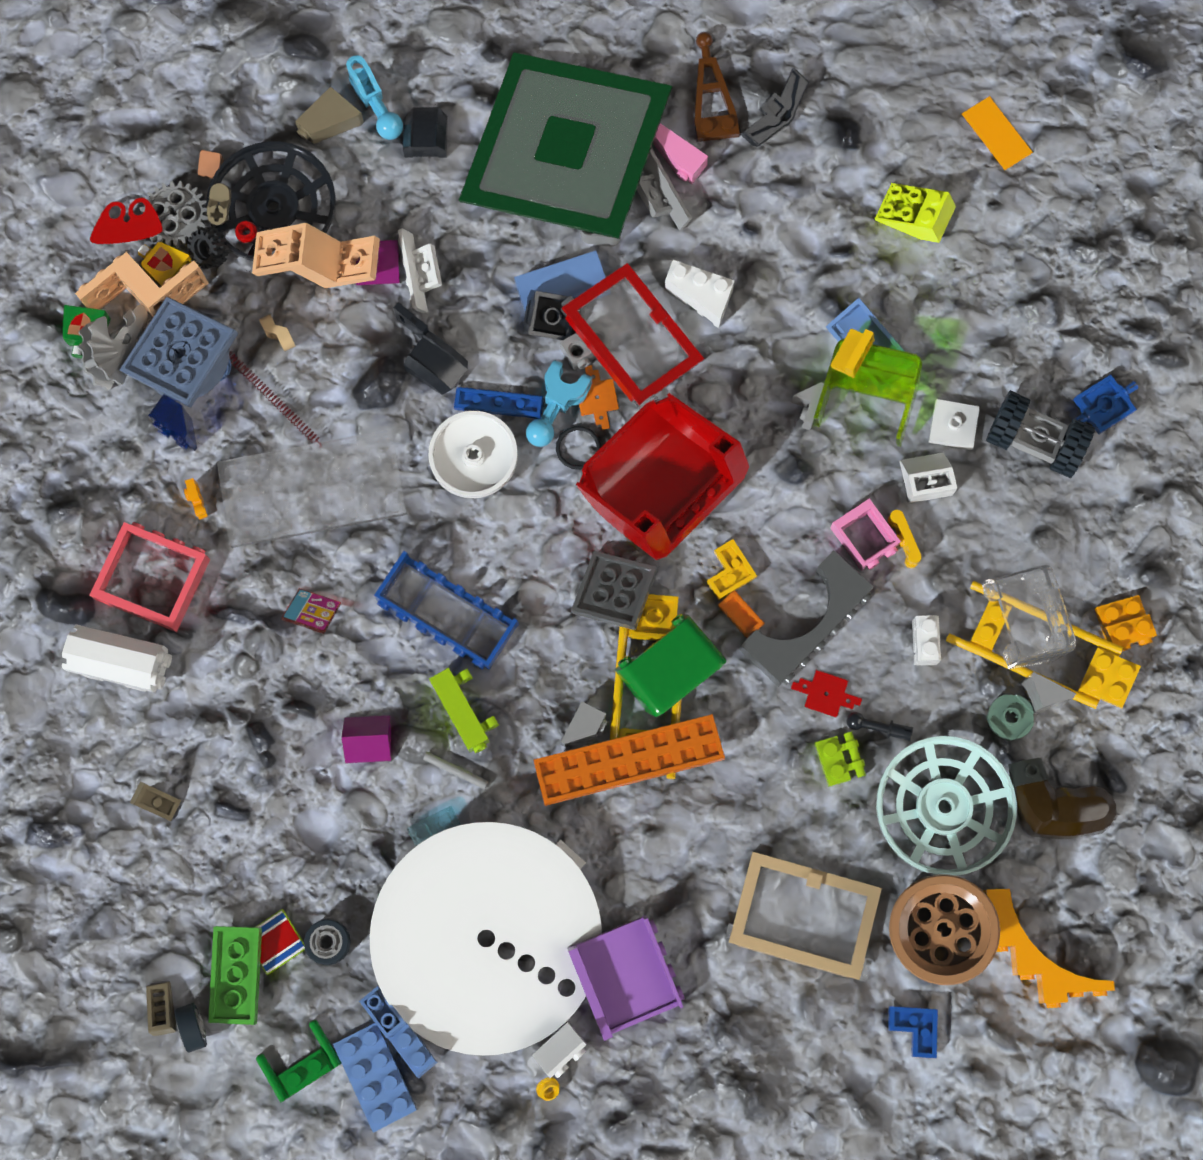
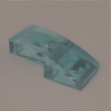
(433, 824)

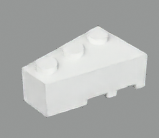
(700, 289)

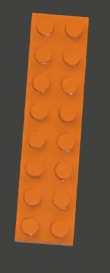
(628, 759)

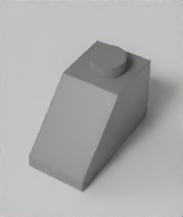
(584, 725)

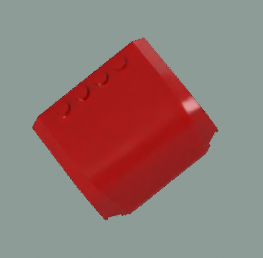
(662, 474)

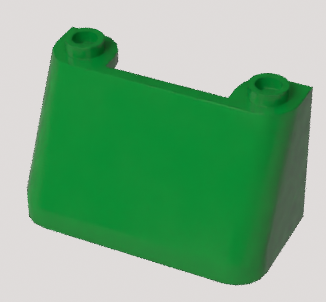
(671, 666)

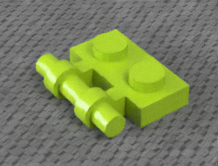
(833, 762)

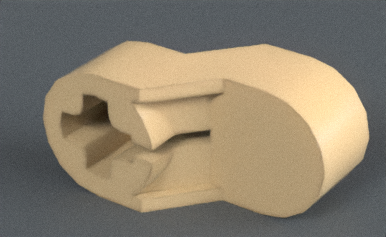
(277, 332)

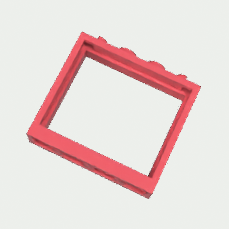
(174, 620)

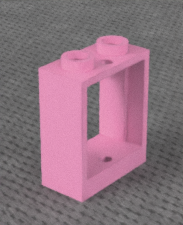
(854, 515)

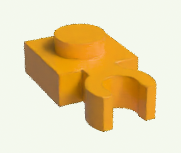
(194, 495)

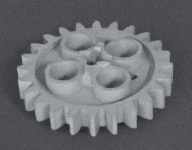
(164, 201)

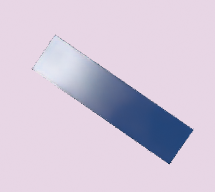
(499, 402)

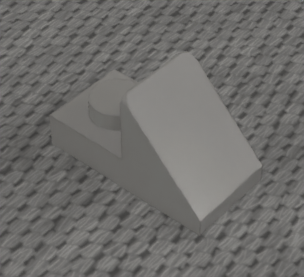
(808, 398)

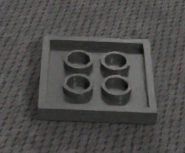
(614, 590)

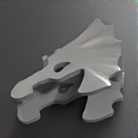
(106, 354)

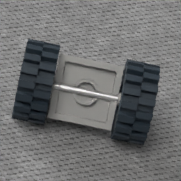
(1040, 435)

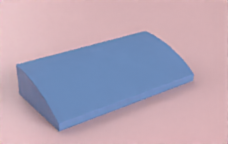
(563, 278)
(859, 318)

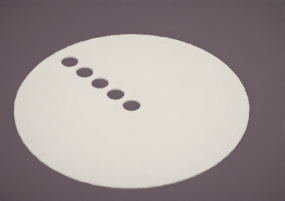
(430, 925)

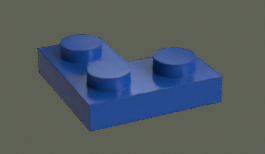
(921, 1023)

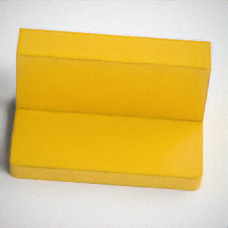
(853, 352)

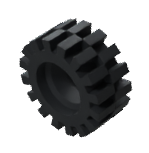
(216, 245)

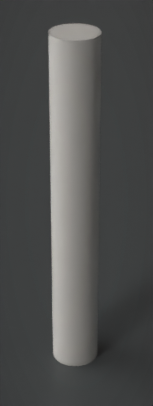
(449, 767)

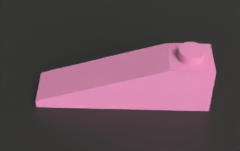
(681, 156)

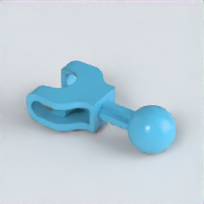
(368, 91)
(558, 398)

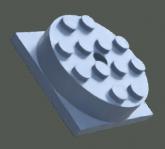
(180, 353)

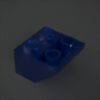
(174, 421)

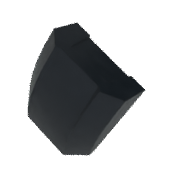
(425, 133)
(545, 317)
(436, 363)

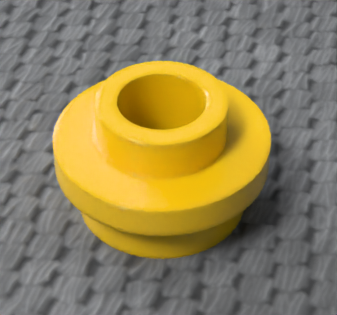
(548, 1089)

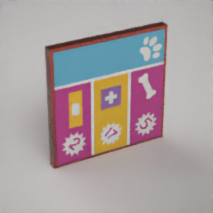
(311, 611)

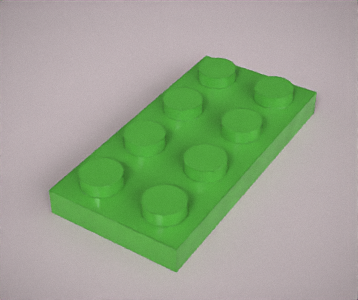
(235, 975)

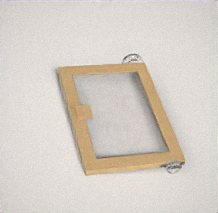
(806, 916)

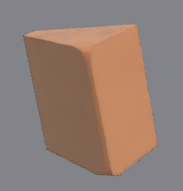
(209, 163)

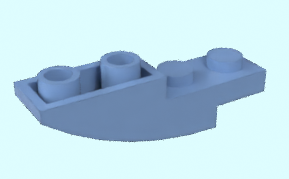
(398, 1032)

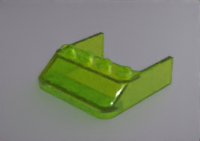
(884, 375)

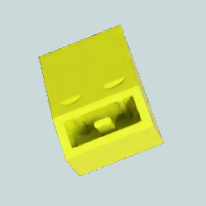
(917, 211)

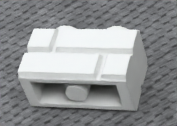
(926, 640)

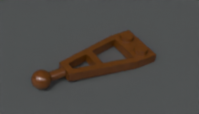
(718, 126)

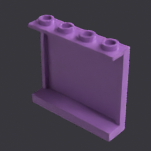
(625, 975)

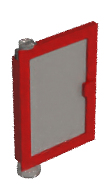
(631, 335)

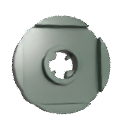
(1010, 730)

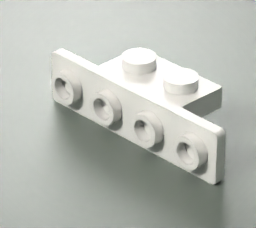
(420, 268)

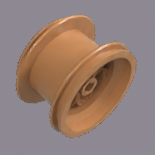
(982, 934)

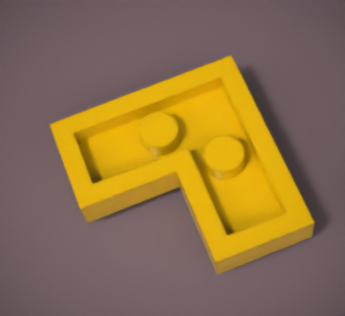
(736, 572)

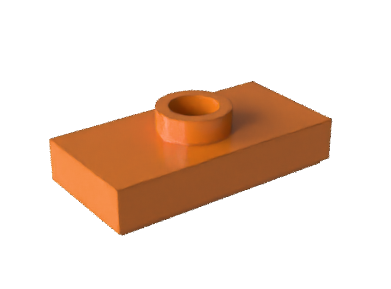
(740, 614)

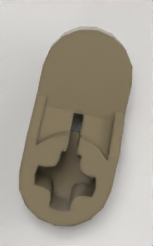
(217, 213)

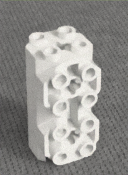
(116, 659)

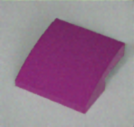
(387, 265)

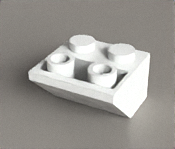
(928, 477)
(559, 1050)

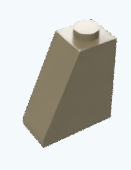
(328, 117)

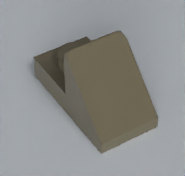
(155, 801)

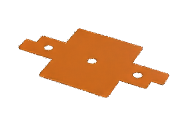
(606, 402)

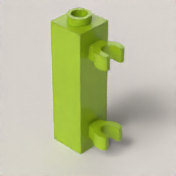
(460, 711)

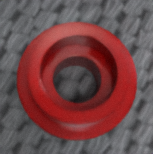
(242, 227)

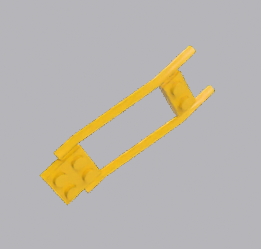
(652, 625)
(1106, 679)

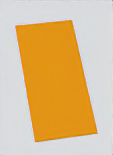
(997, 133)

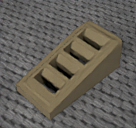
(169, 1018)

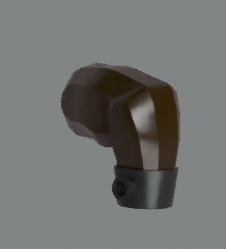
(1060, 811)

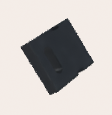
(410, 320)

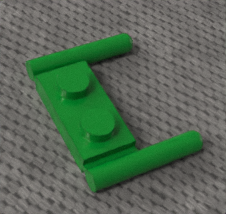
(305, 1071)

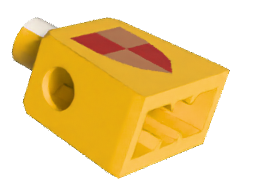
(162, 261)

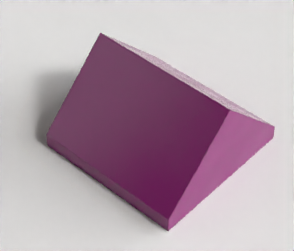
(367, 739)

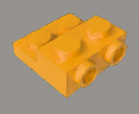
(1126, 623)

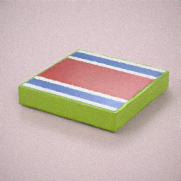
(279, 942)

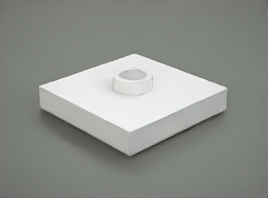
(953, 424)

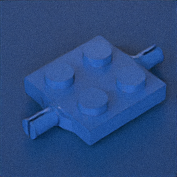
(1105, 404)

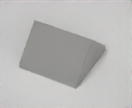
(1044, 693)

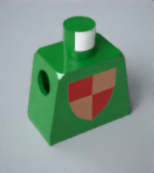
(74, 320)

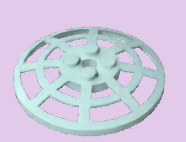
(959, 800)

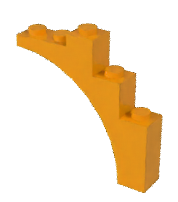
(1027, 960)

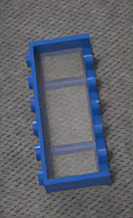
(445, 611)

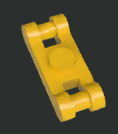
(898, 522)

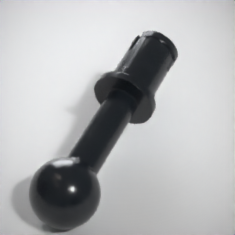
(856, 721)

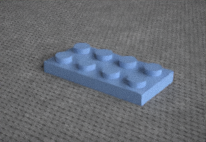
(375, 1077)

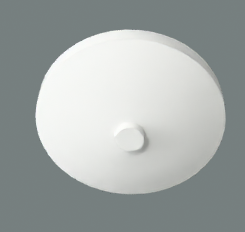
(473, 454)

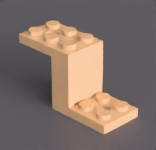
(315, 255)
(127, 274)

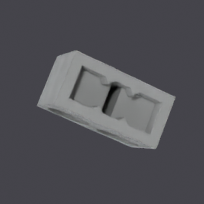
(575, 343)

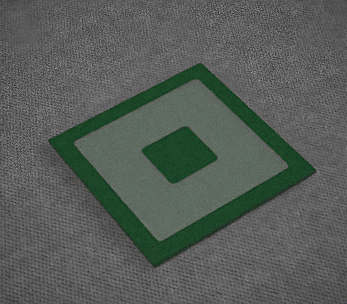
(566, 144)

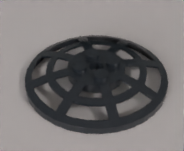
(273, 191)

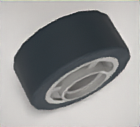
(314, 938)
(190, 1027)

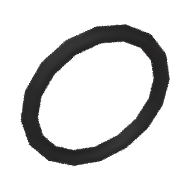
(563, 434)

